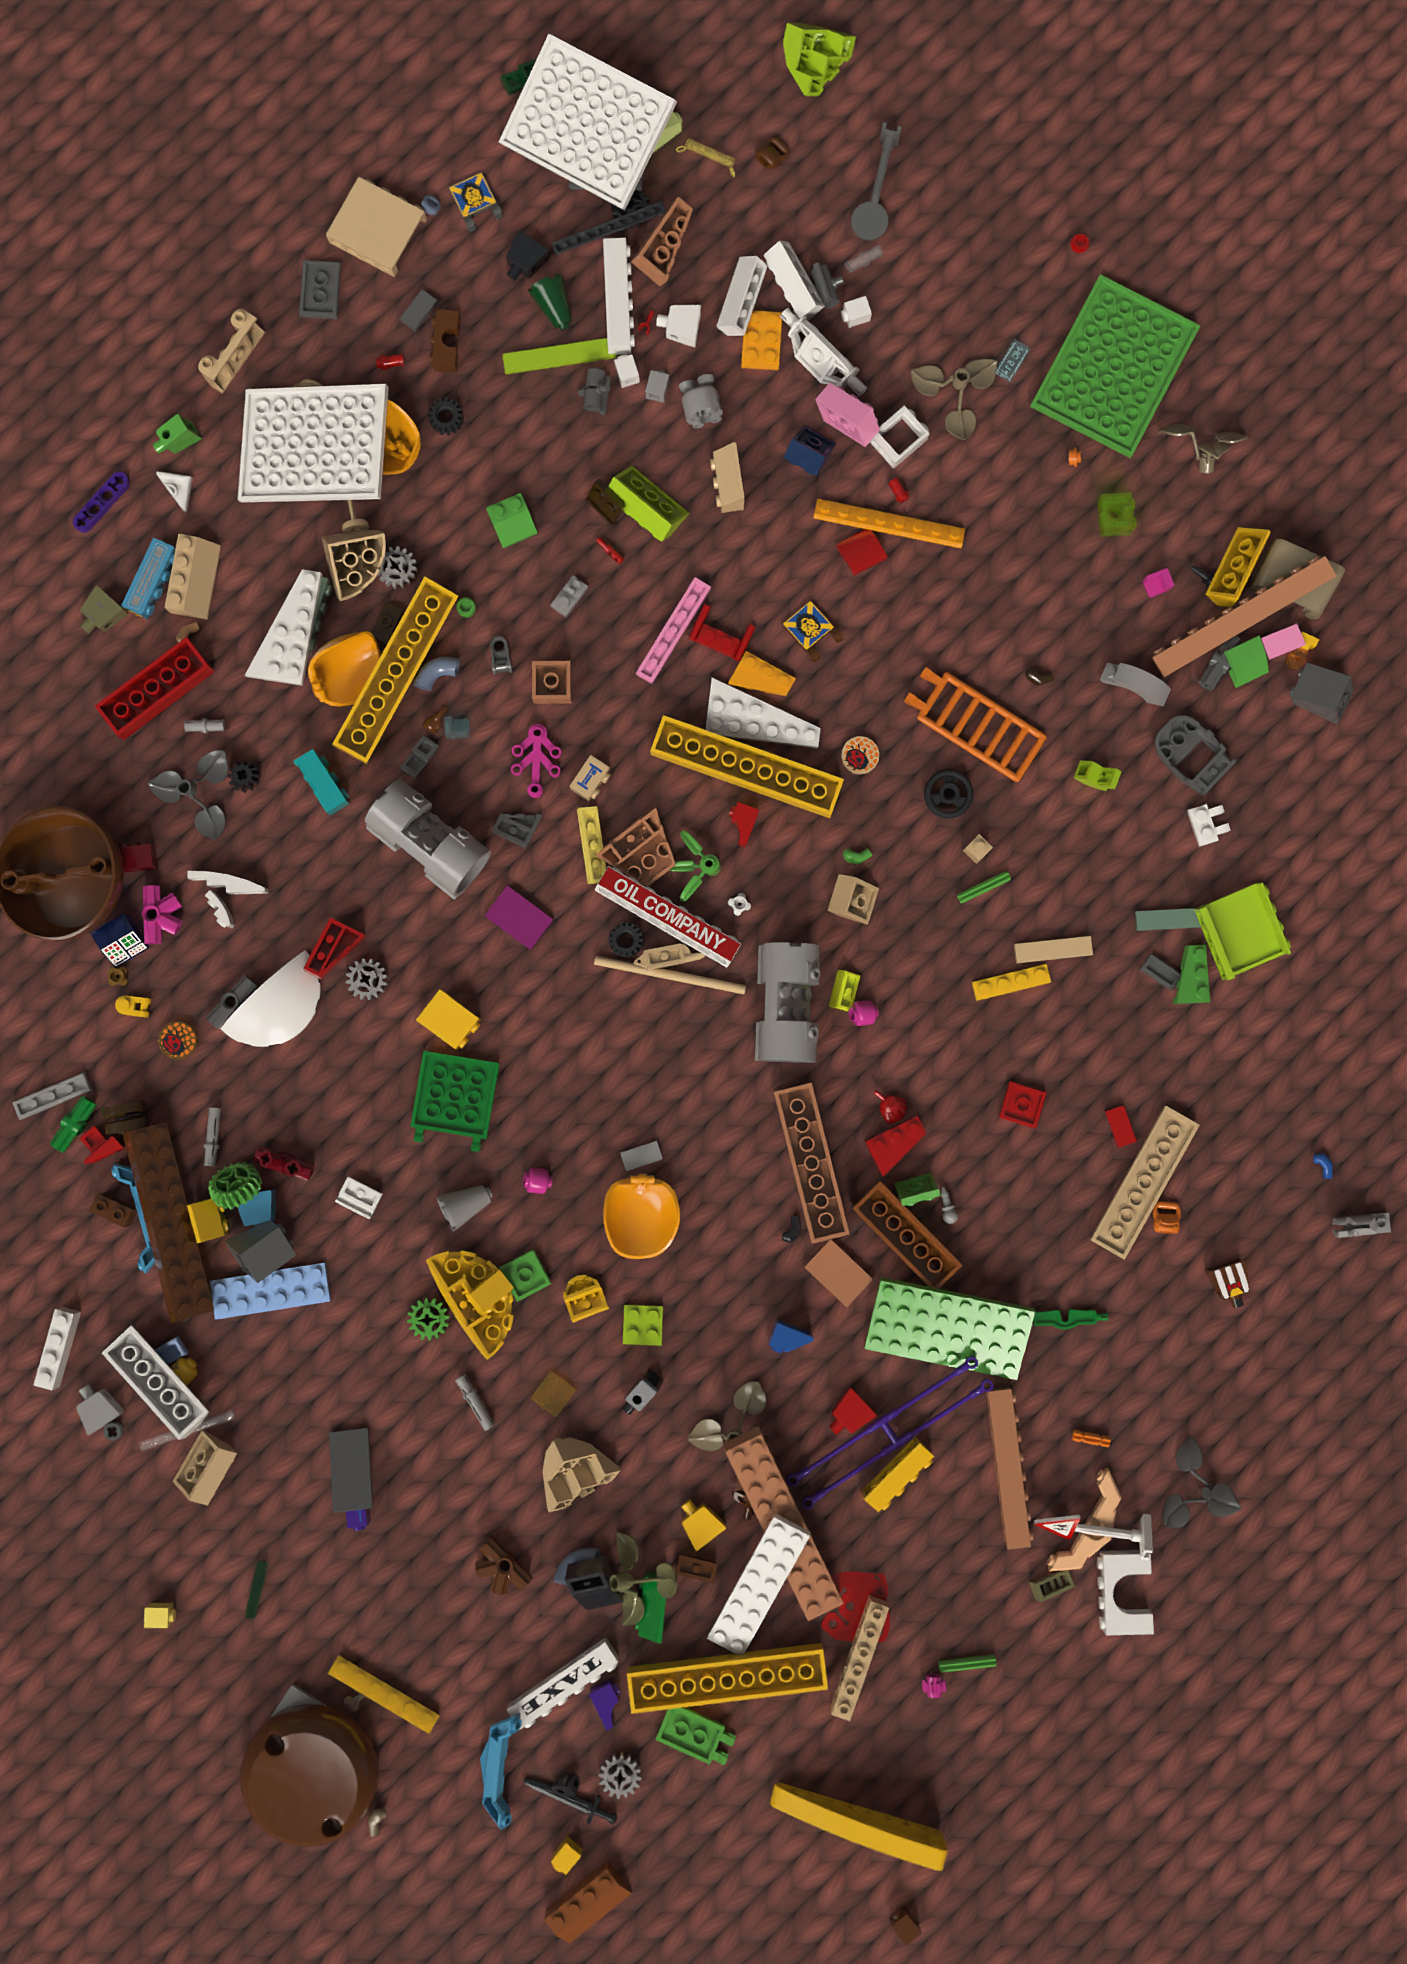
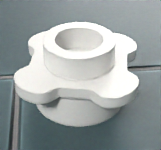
(739, 899)

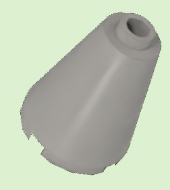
(463, 1204)

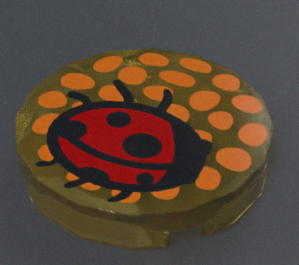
(177, 1040)

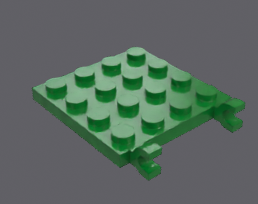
(454, 1096)

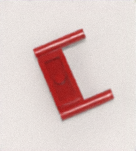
(719, 640)

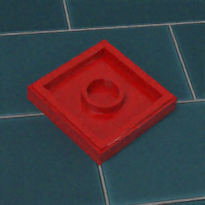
(1022, 1104)

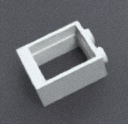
(886, 450)

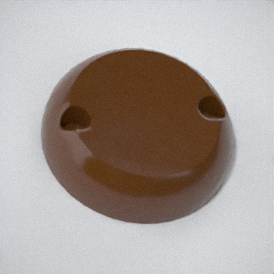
(59, 874)
(309, 1775)

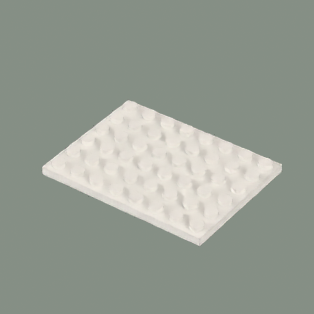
(587, 121)
(313, 443)

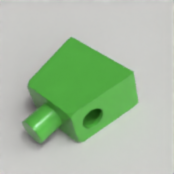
(176, 435)

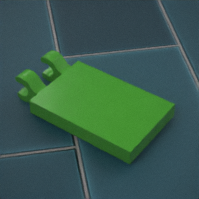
(694, 1735)

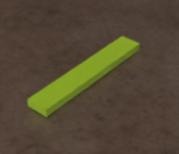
(557, 356)

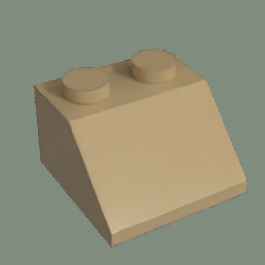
(853, 899)

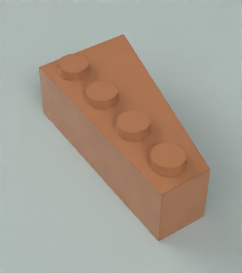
(661, 246)

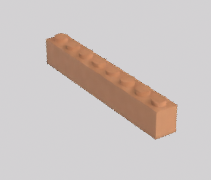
(1008, 1468)

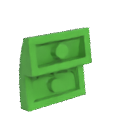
(1247, 661)

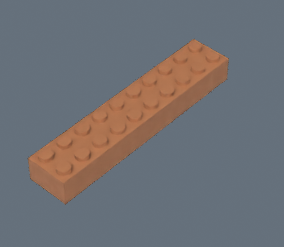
(771, 1496)

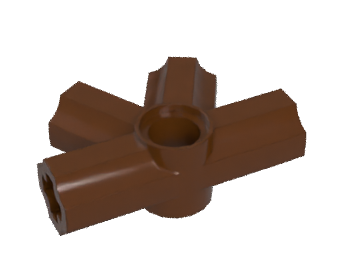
(501, 1573)

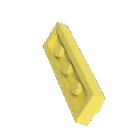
(591, 843)

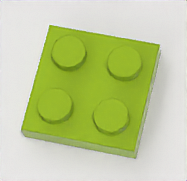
(643, 1324)

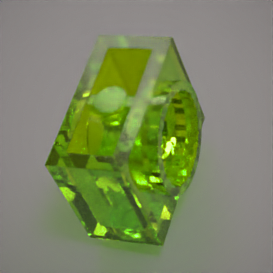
(1123, 506)

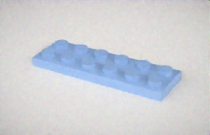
(277, 1291)

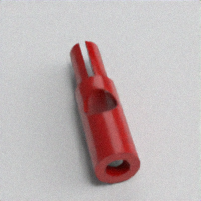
(610, 551)

